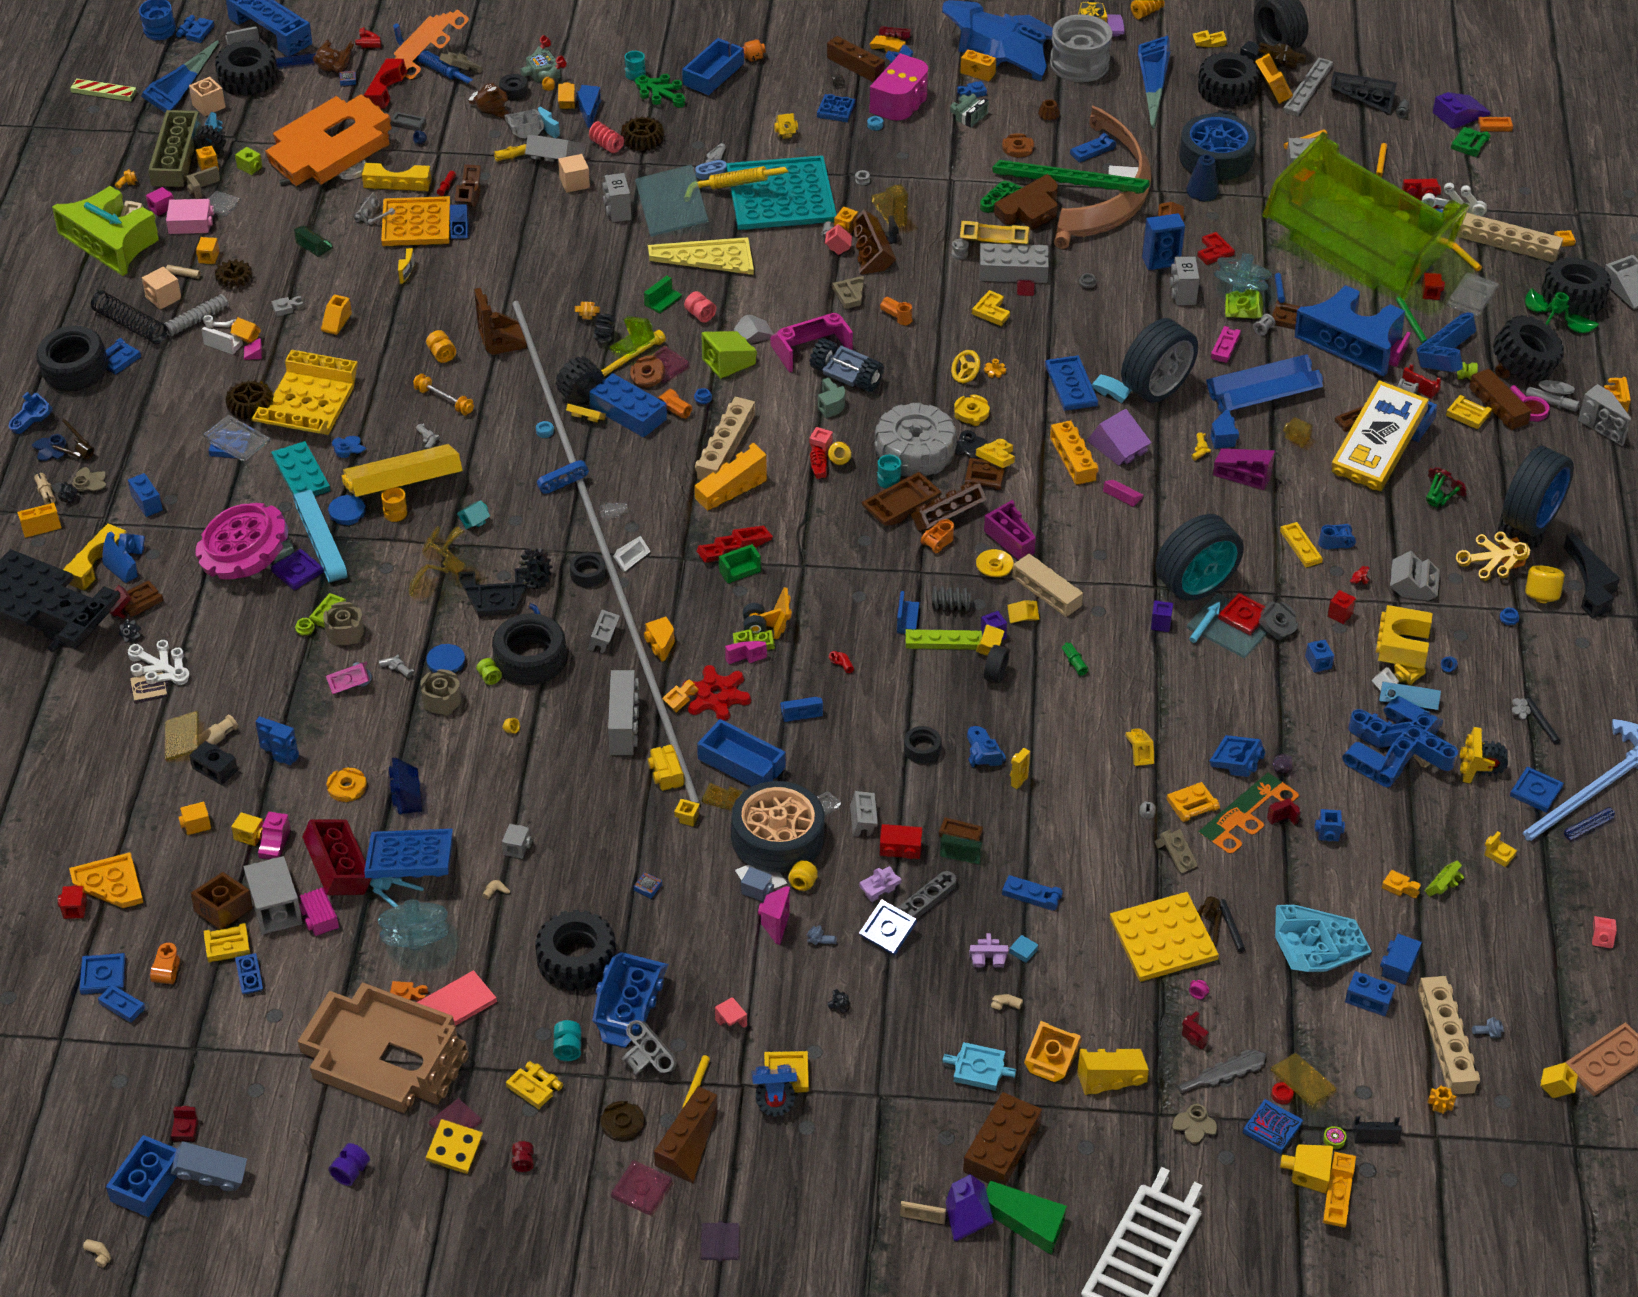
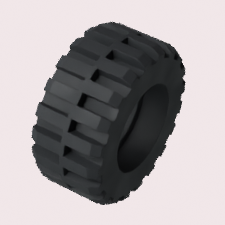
(246, 67)
(1228, 79)
(1581, 281)
(1528, 348)
(572, 929)

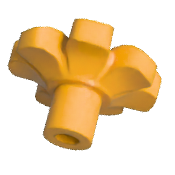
(995, 369)

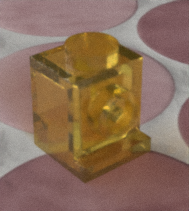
(1298, 431)

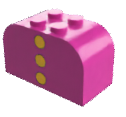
(899, 88)

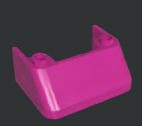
(808, 331)

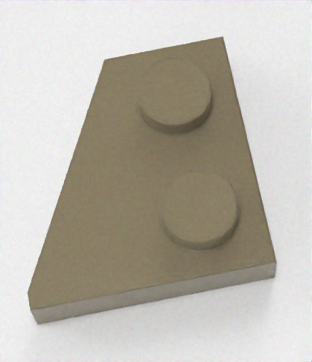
(460, 61)

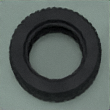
(1281, 22)
(75, 374)
(529, 629)

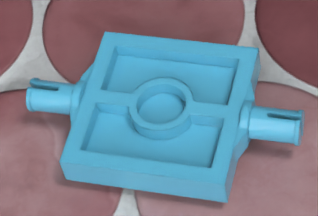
(979, 1066)

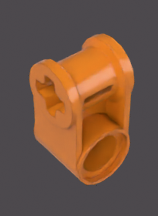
(940, 535)
(165, 964)

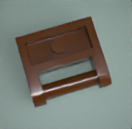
(1285, 318)
(984, 469)

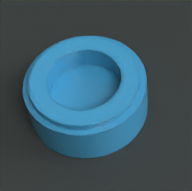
(875, 123)
(544, 429)

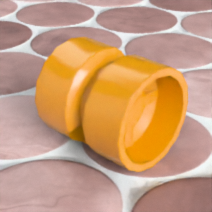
(441, 346)
(394, 504)

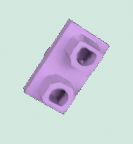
(880, 882)
(988, 949)

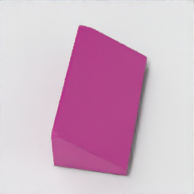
(1122, 492)

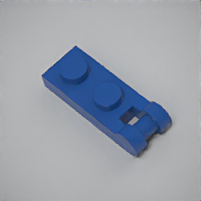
(1093, 148)
(1032, 892)

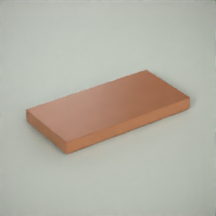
(1606, 1059)

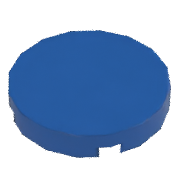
(346, 510)
(446, 657)

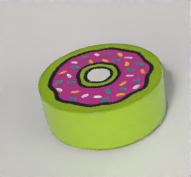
(1334, 1137)

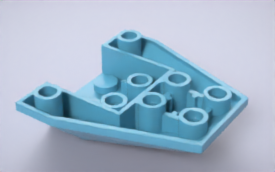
(1317, 939)

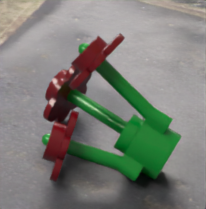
(1435, 495)

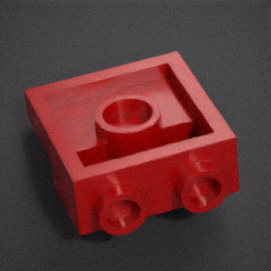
(1420, 187)

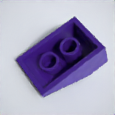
(1458, 109)

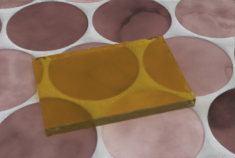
(181, 735)
(1303, 1079)

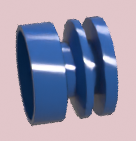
(157, 19)

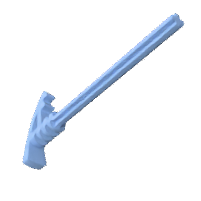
(1629, 732)

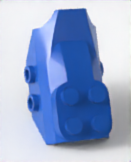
(626, 996)

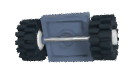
(846, 365)

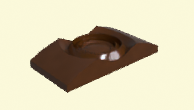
(901, 499)

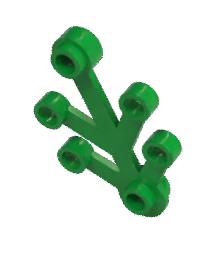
(644, 82)

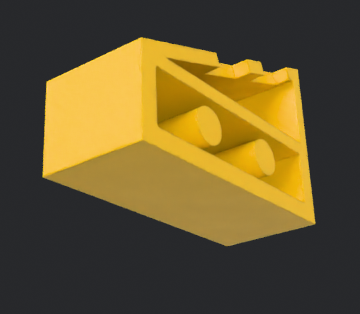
(1111, 1070)

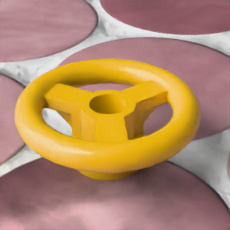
(967, 368)

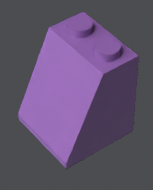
(1120, 438)

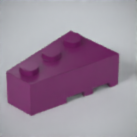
(1245, 466)

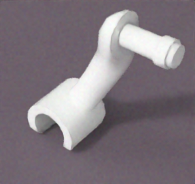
(209, 323)

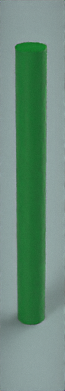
(1412, 320)

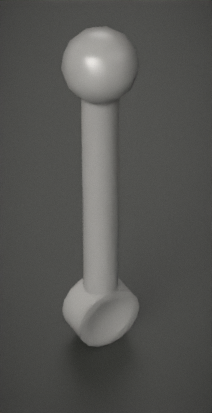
(371, 221)

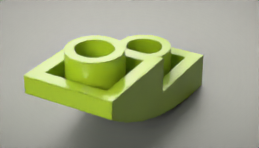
(747, 635)

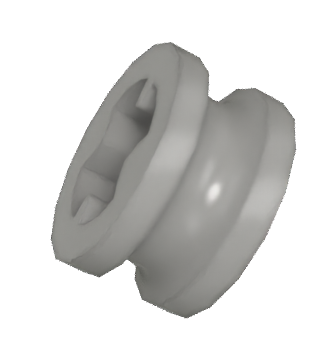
(862, 177)

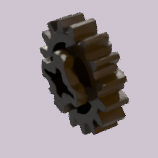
(233, 273)

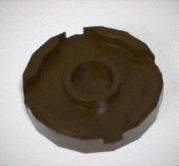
(622, 1121)

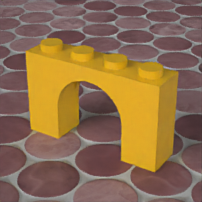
(997, 234)
(1400, 650)

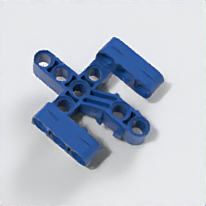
(1409, 736)

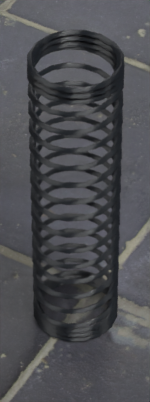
(157, 341)

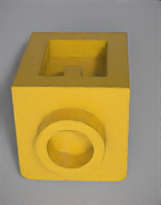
(1408, 674)
(1498, 850)

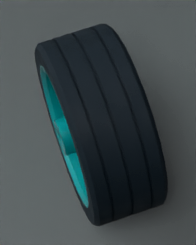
(1199, 557)

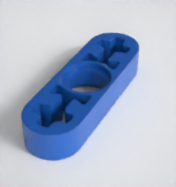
(570, 478)

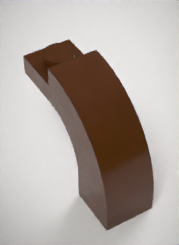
(469, 191)

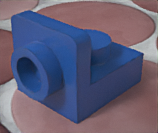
(132, 542)

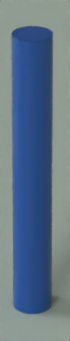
(1279, 287)

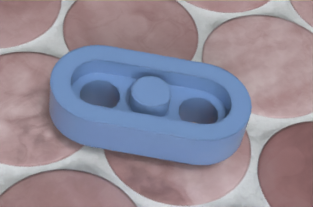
(704, 170)

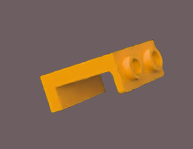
(1274, 78)

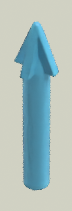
(1213, 610)

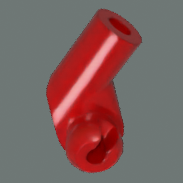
(841, 659)

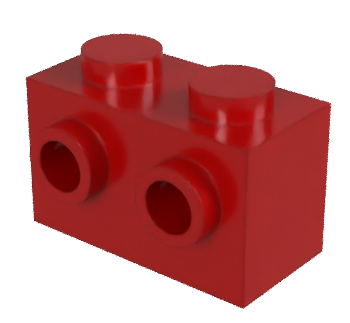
(900, 841)

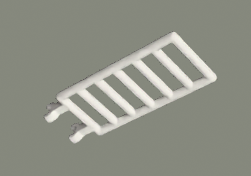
(1126, 1223)

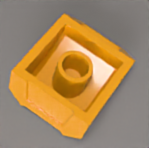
(1052, 1052)

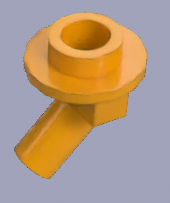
(129, 177)

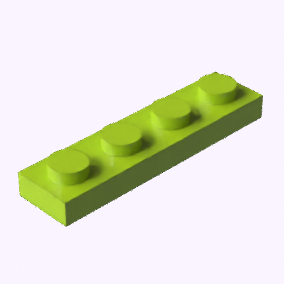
(942, 639)

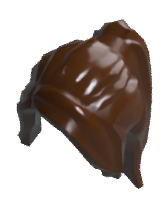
(331, 59)

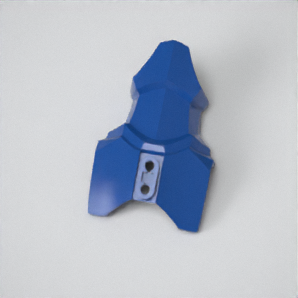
(1006, 38)

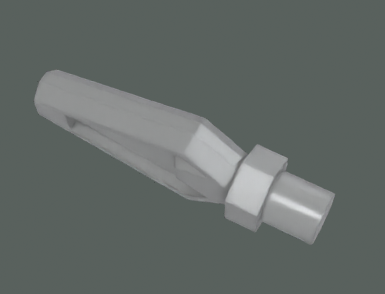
(716, 153)

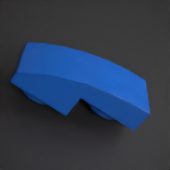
(249, 973)

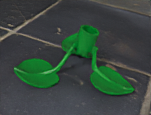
(1575, 322)

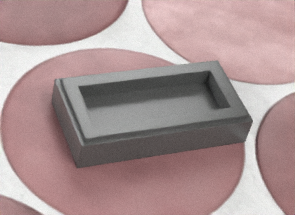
(408, 121)

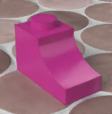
(274, 835)

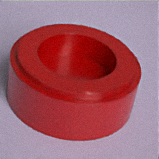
(1282, 1093)

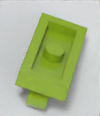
(1446, 876)

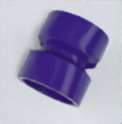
(347, 1166)

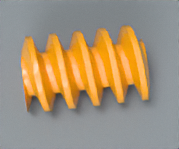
(1142, 8)

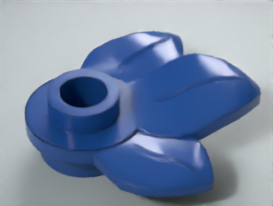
(344, 447)

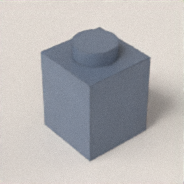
(756, 884)

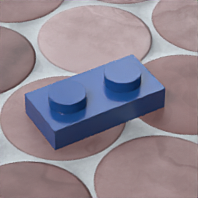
(121, 1003)

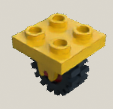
(1481, 756)

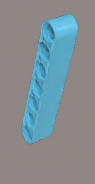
(320, 536)

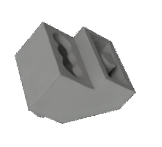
(1414, 578)

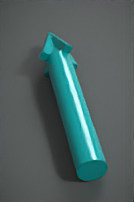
(112, 218)

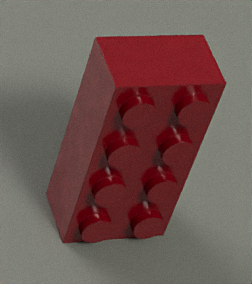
(336, 856)

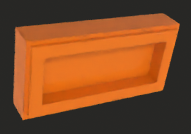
(1495, 124)

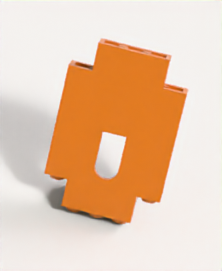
(308, 151)

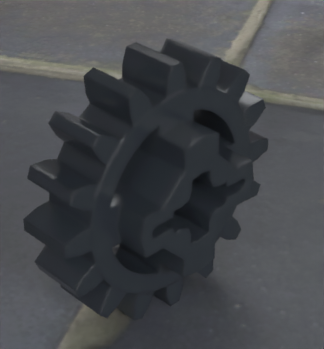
(535, 568)

